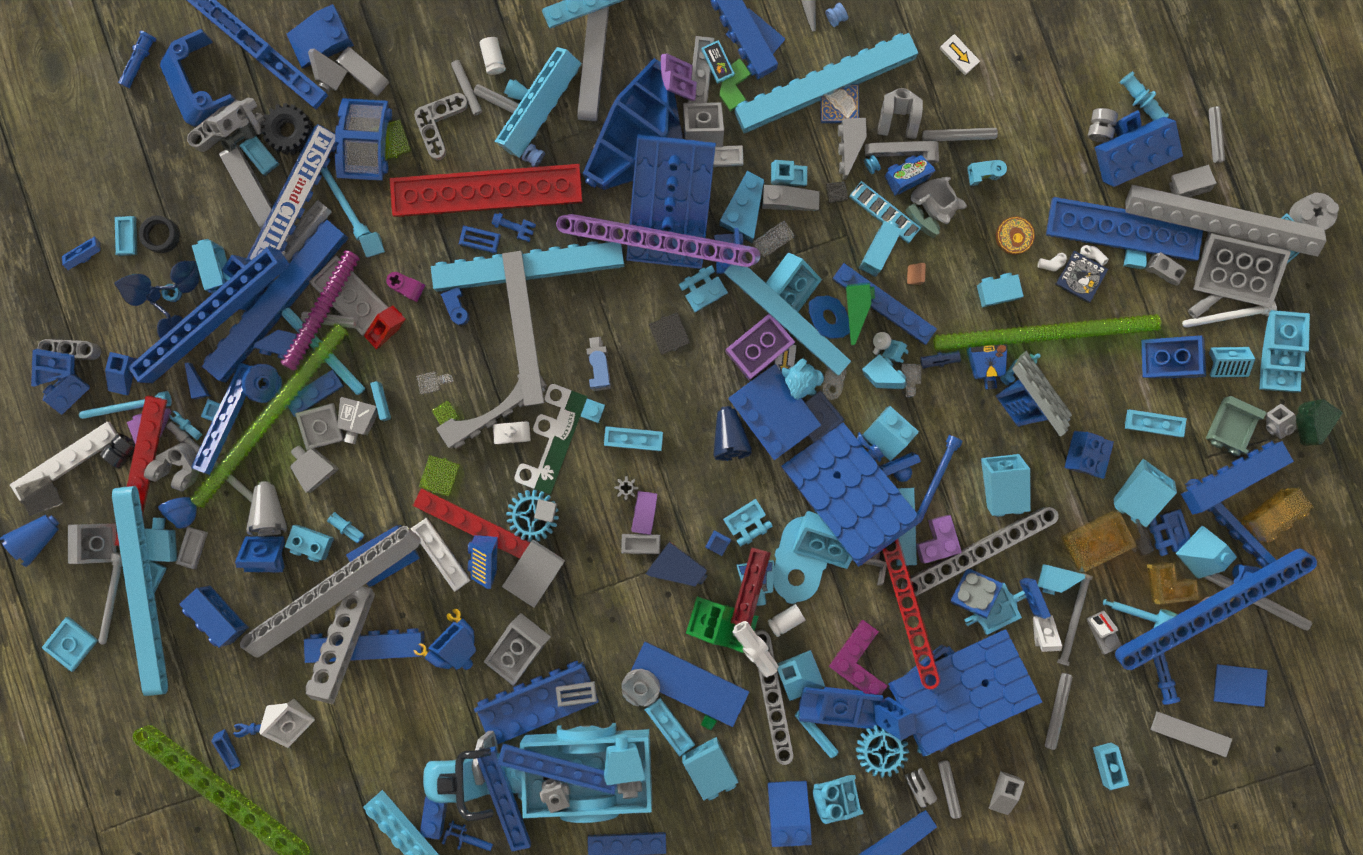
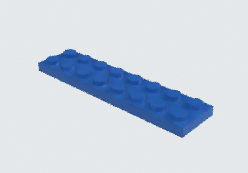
(1121, 230)

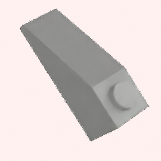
(789, 198)

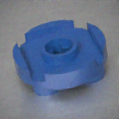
(250, 383)

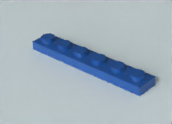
(889, 306)
(221, 423)
(1239, 532)
(554, 768)
(504, 801)

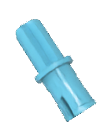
(345, 527)

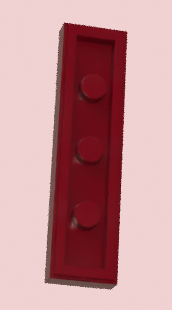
(751, 586)

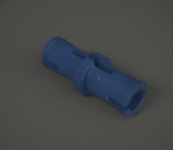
(940, 359)

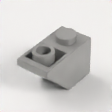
(1006, 793)

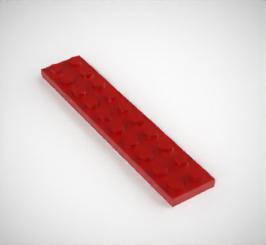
(486, 190)

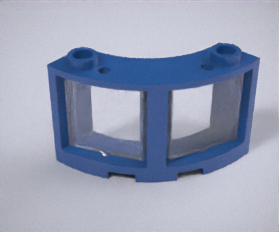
(362, 139)

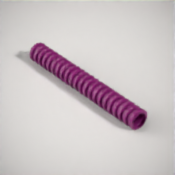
(320, 310)

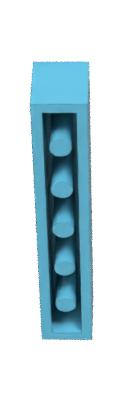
(538, 102)

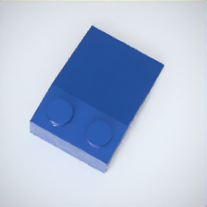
(322, 32)
(1174, 357)
(789, 813)

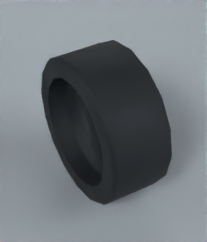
(146, 227)

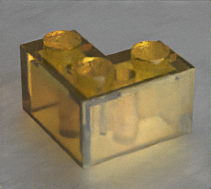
(1166, 587)

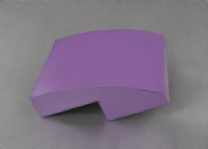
(678, 76)

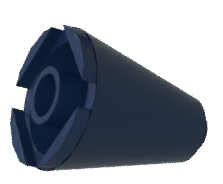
(730, 436)

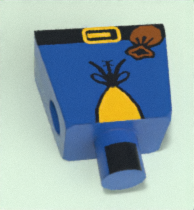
(988, 363)

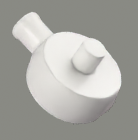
(881, 342)

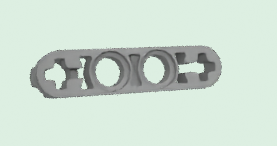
(927, 149)

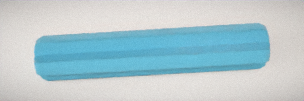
(819, 737)

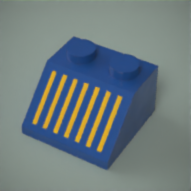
(483, 559)

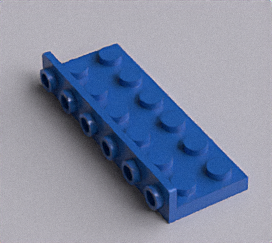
(532, 704)

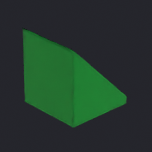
(708, 722)

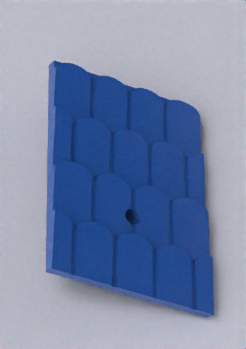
(671, 194)
(851, 494)
(960, 702)

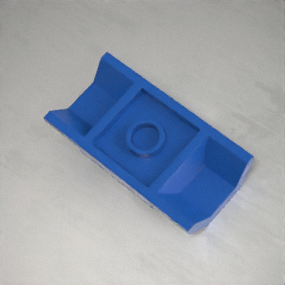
(838, 707)

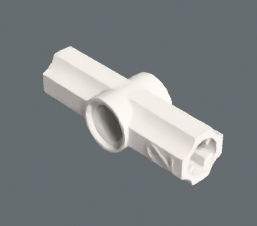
(755, 649)

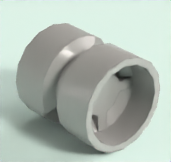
(1103, 124)

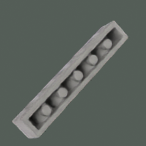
(328, 691)

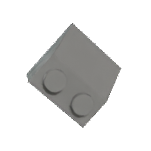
(703, 122)
(91, 543)

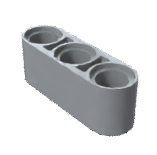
(362, 71)
(204, 131)
(78, 348)

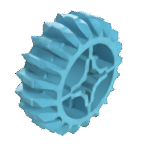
(531, 524)
(873, 749)

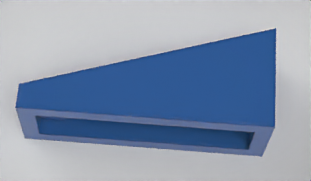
(196, 386)
(225, 749)

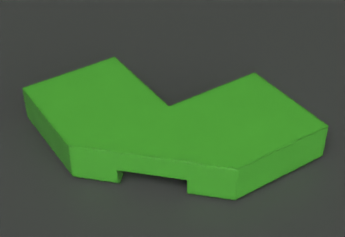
(729, 92)

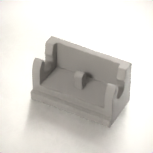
(1193, 182)

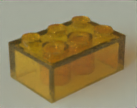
(1277, 514)
(1098, 541)

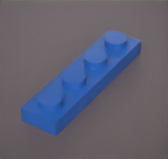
(627, 844)

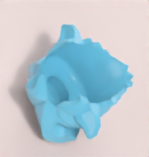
(802, 379)

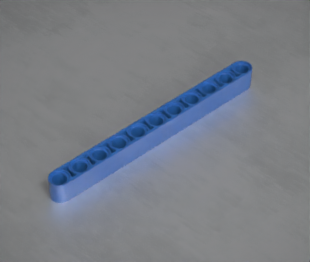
(1224, 608)

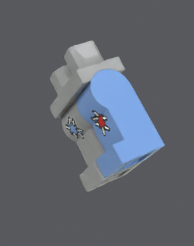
(597, 356)

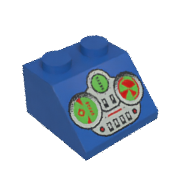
(908, 175)

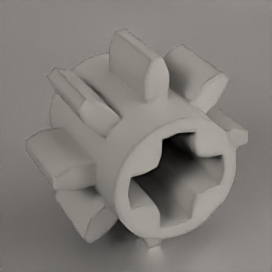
(622, 483)
(630, 789)

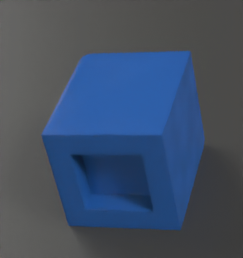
(717, 543)

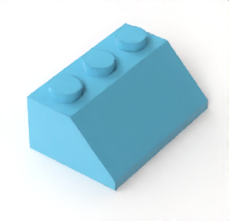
(794, 281)
(819, 543)

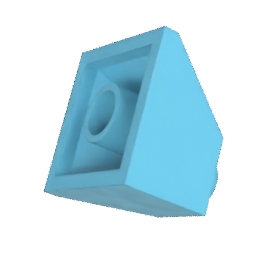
(1205, 554)

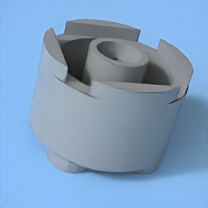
(1315, 210)

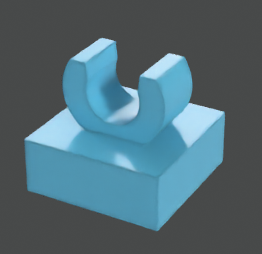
(895, 351)

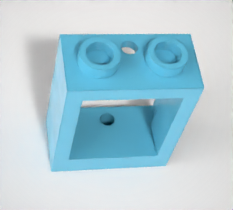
(880, 248)
(210, 261)

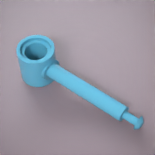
(1161, 617)

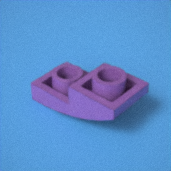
(644, 512)

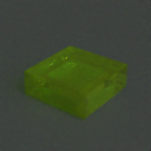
(444, 412)

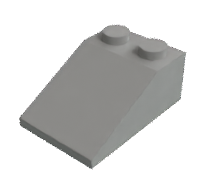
(517, 649)

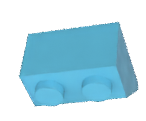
(890, 433)

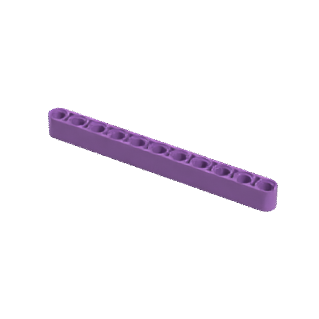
(665, 237)

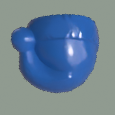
(179, 511)

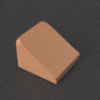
(916, 274)

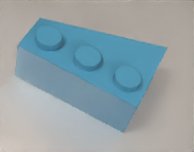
(744, 207)

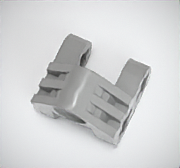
(901, 102)
(163, 462)

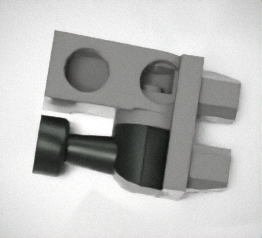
(236, 117)

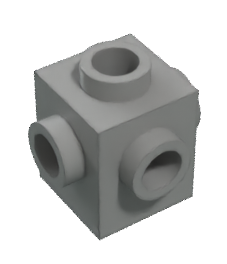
(1280, 421)
(555, 794)

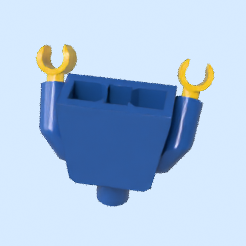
(453, 646)

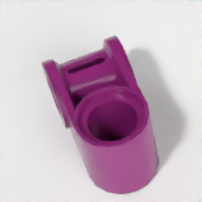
(408, 286)

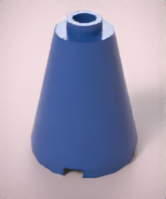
(30, 538)

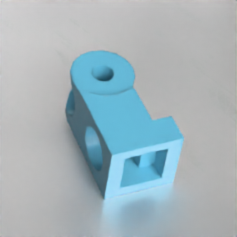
(983, 170)

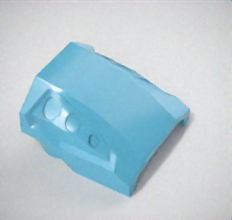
(837, 799)

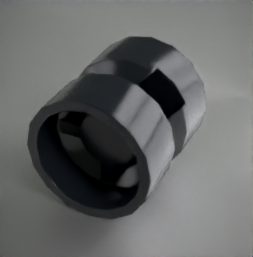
(118, 452)

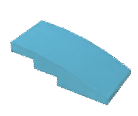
(1284, 351)

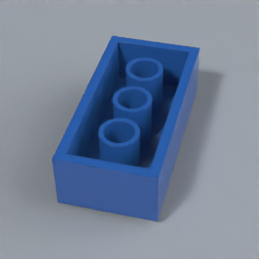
(1139, 151)

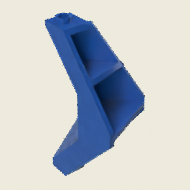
(639, 109)

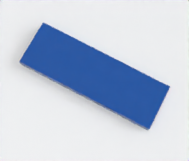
(692, 684)

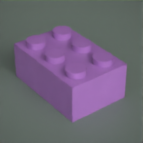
(759, 346)

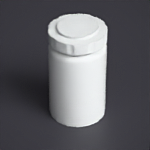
(492, 55)
(786, 620)

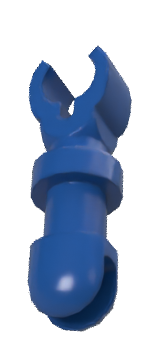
(245, 729)

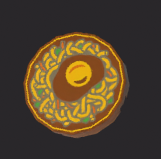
(1015, 235)

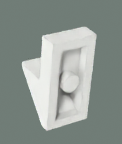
(1046, 634)

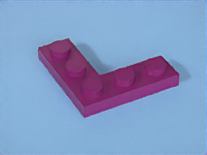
(846, 660)

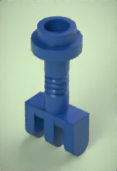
(522, 229)

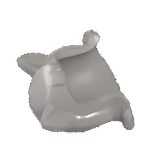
(938, 199)

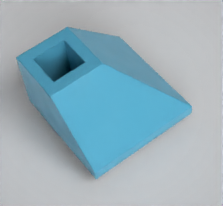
(799, 673)

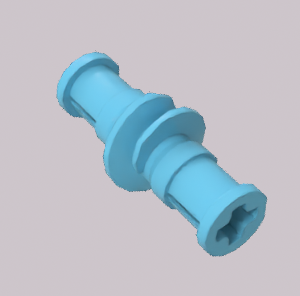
(1142, 97)

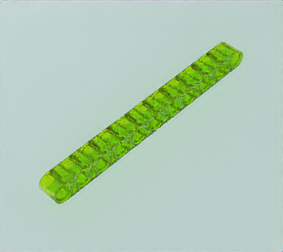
(211, 793)

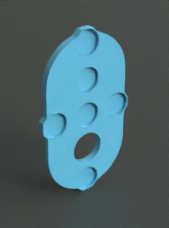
(788, 560)

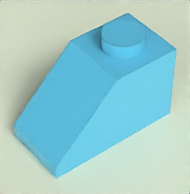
(1057, 579)

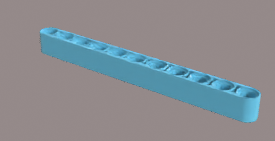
(140, 590)

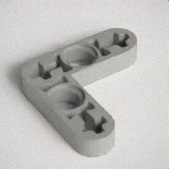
(433, 117)

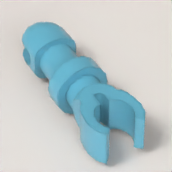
(185, 425)

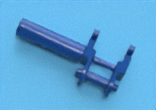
(466, 838)

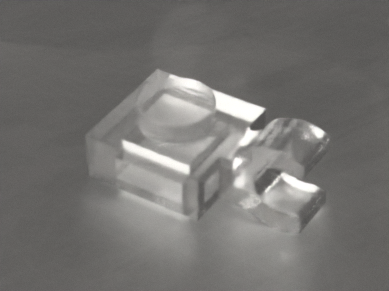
(913, 377)
(431, 382)

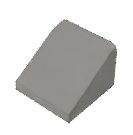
(545, 510)

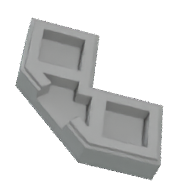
(486, 741)

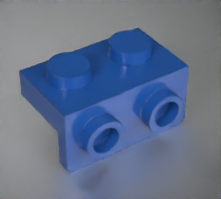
(65, 392)

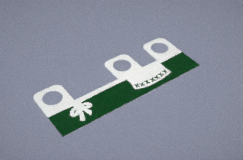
(559, 437)

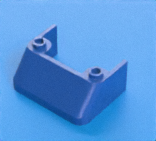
(193, 106)

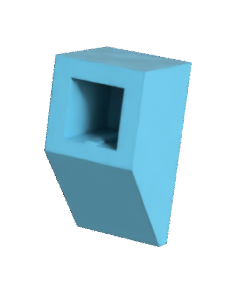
(883, 375)

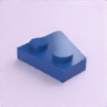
(50, 366)

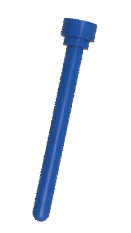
(952, 445)

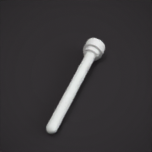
(1229, 315)

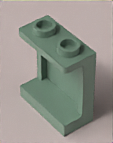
(1234, 425)

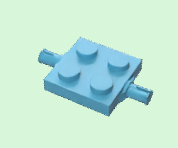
(1002, 613)

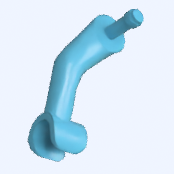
(1008, 377)

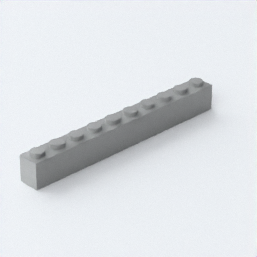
(1225, 220)

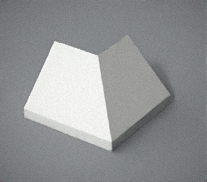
(285, 722)

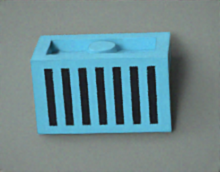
(1231, 361)

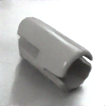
(921, 787)

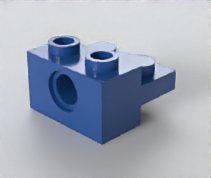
(1089, 454)

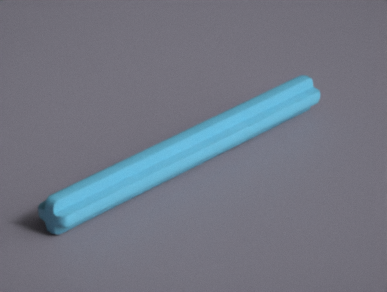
(332, 361)

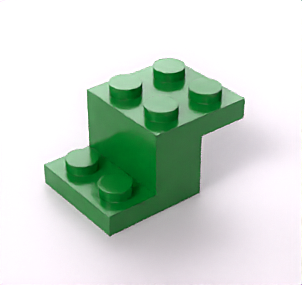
(713, 624)

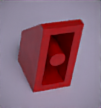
(384, 326)

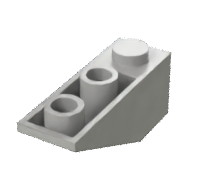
(852, 138)

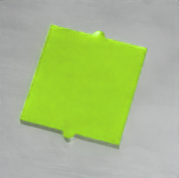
(396, 140)
(439, 475)

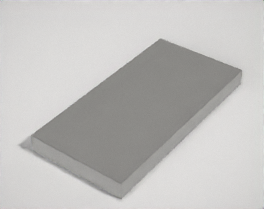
(355, 299)

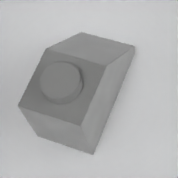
(326, 71)

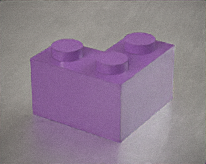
(943, 543)

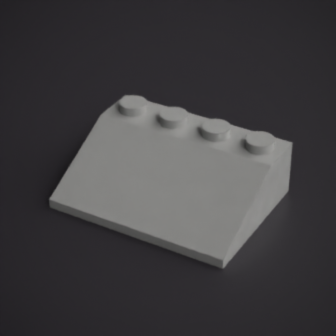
(1240, 269)

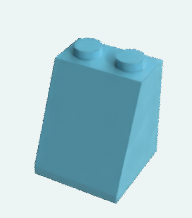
(1006, 484)
(1145, 493)
(710, 769)

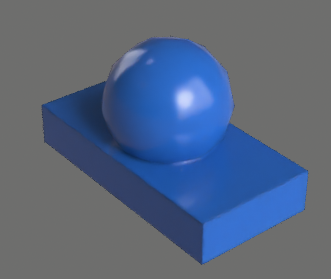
(901, 466)

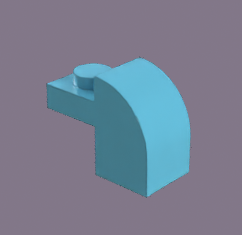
(787, 173)

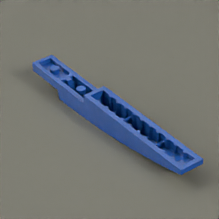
(261, 51)
(903, 837)

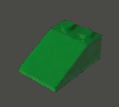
(859, 302)

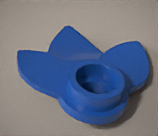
(873, 451)

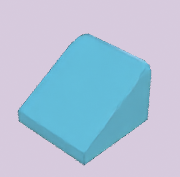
(372, 244)
(1135, 259)

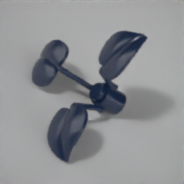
(137, 289)

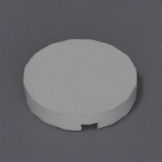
(640, 687)

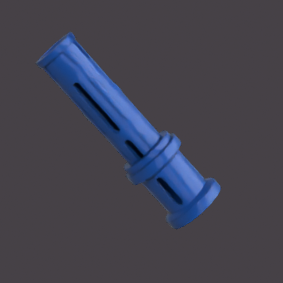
(140, 51)
(1168, 684)

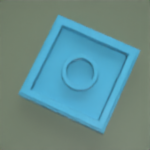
(69, 644)

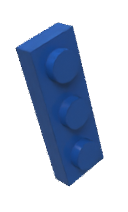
(316, 392)

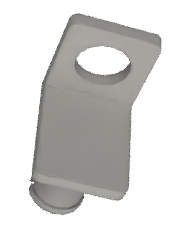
(877, 562)

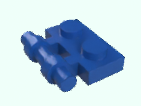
(1175, 528)

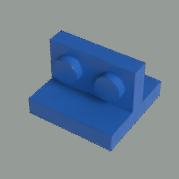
(261, 554)

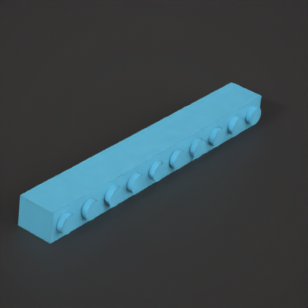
(809, 90)
(536, 265)

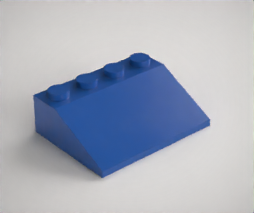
(773, 413)

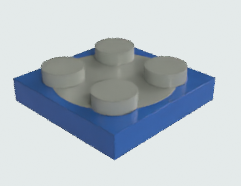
(977, 593)

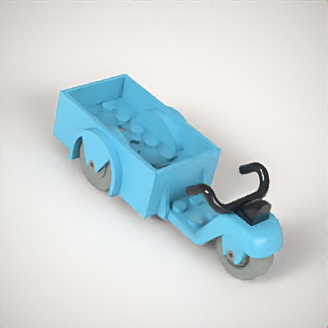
(587, 745)

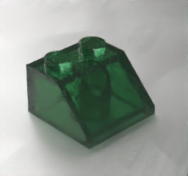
(1316, 421)

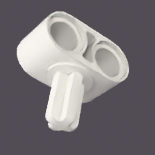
(511, 432)

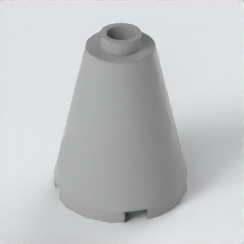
(265, 512)

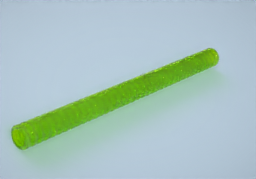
(1049, 332)
(268, 417)

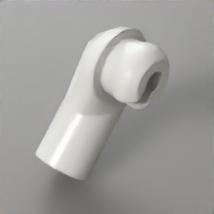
(1094, 253)
(1053, 264)

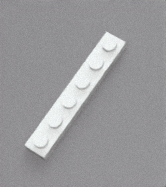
(71, 456)

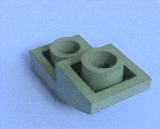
(928, 226)

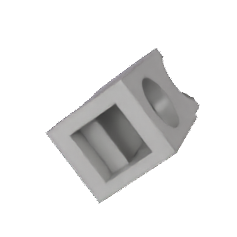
(1165, 268)

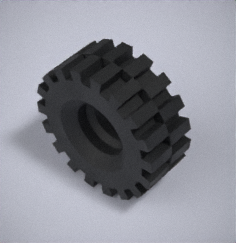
(275, 122)

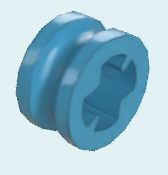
(872, 164)
(176, 297)

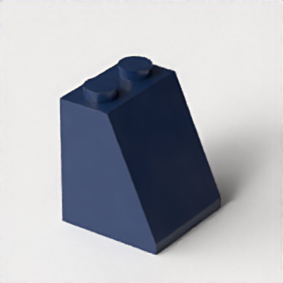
(677, 567)

